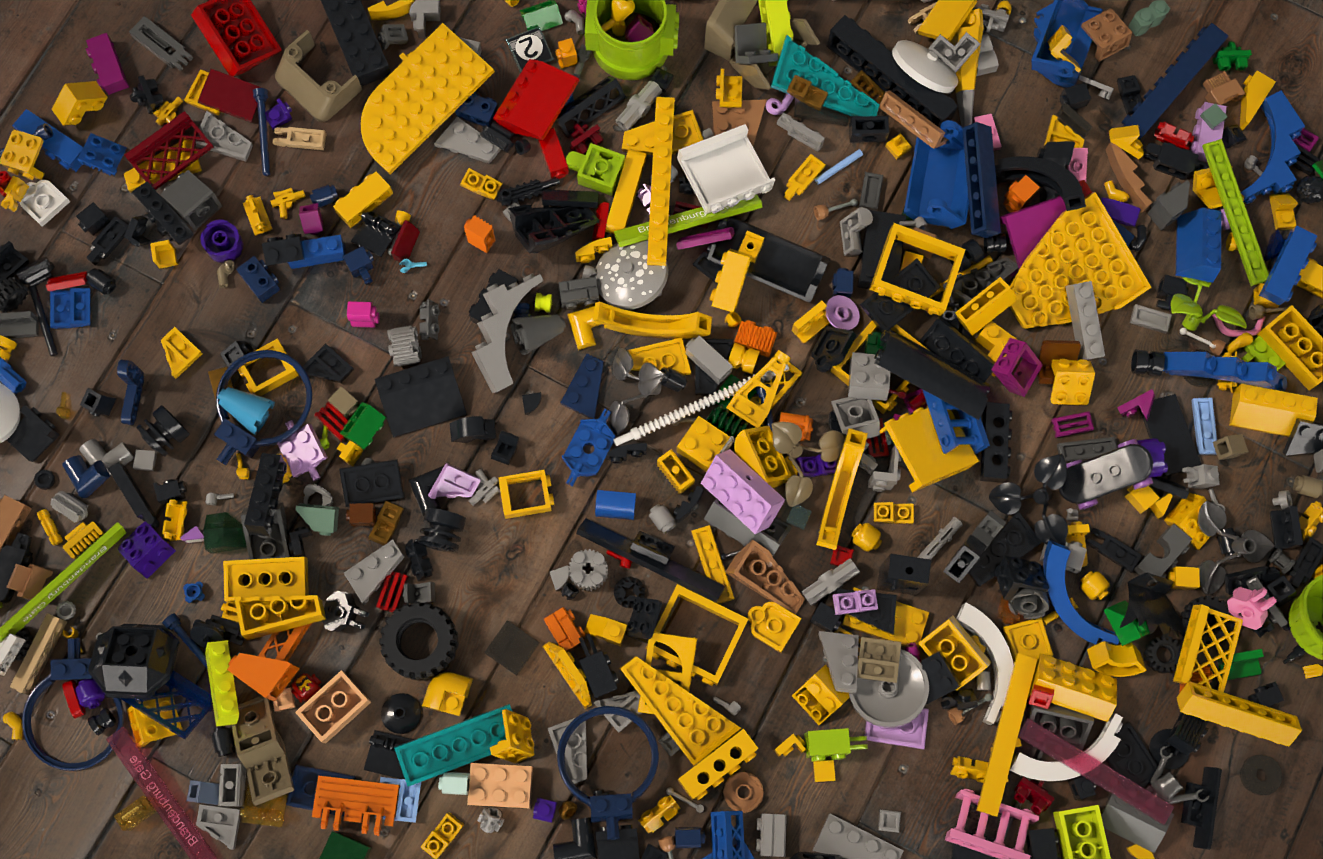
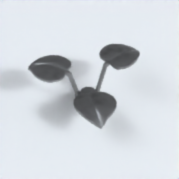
(649, 384)
(1251, 544)

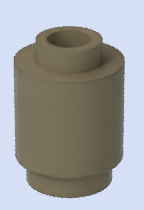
(1308, 486)

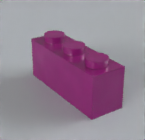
(106, 64)

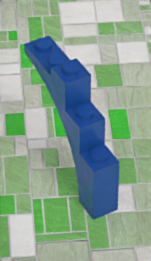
(1284, 128)
(1224, 368)

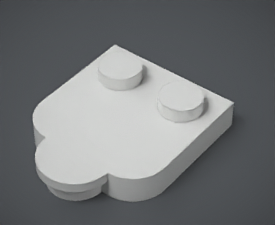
(43, 201)

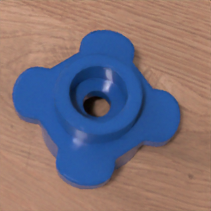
(189, 588)

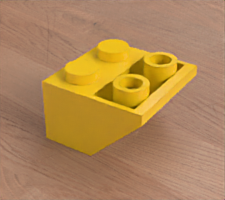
(819, 696)

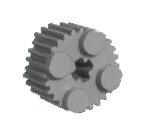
(404, 346)
(582, 560)

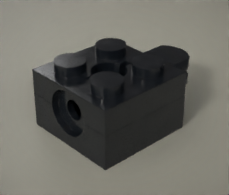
(597, 670)

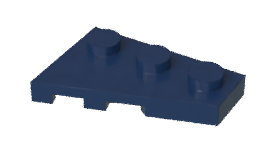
(584, 388)

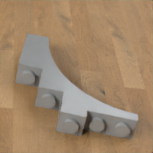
(491, 356)

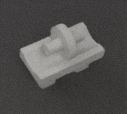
(994, 19)

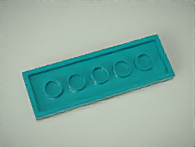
(451, 746)

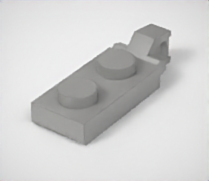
(801, 132)

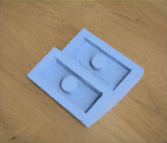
(407, 799)

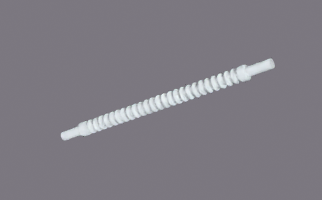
(637, 432)

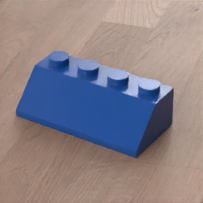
(1199, 244)

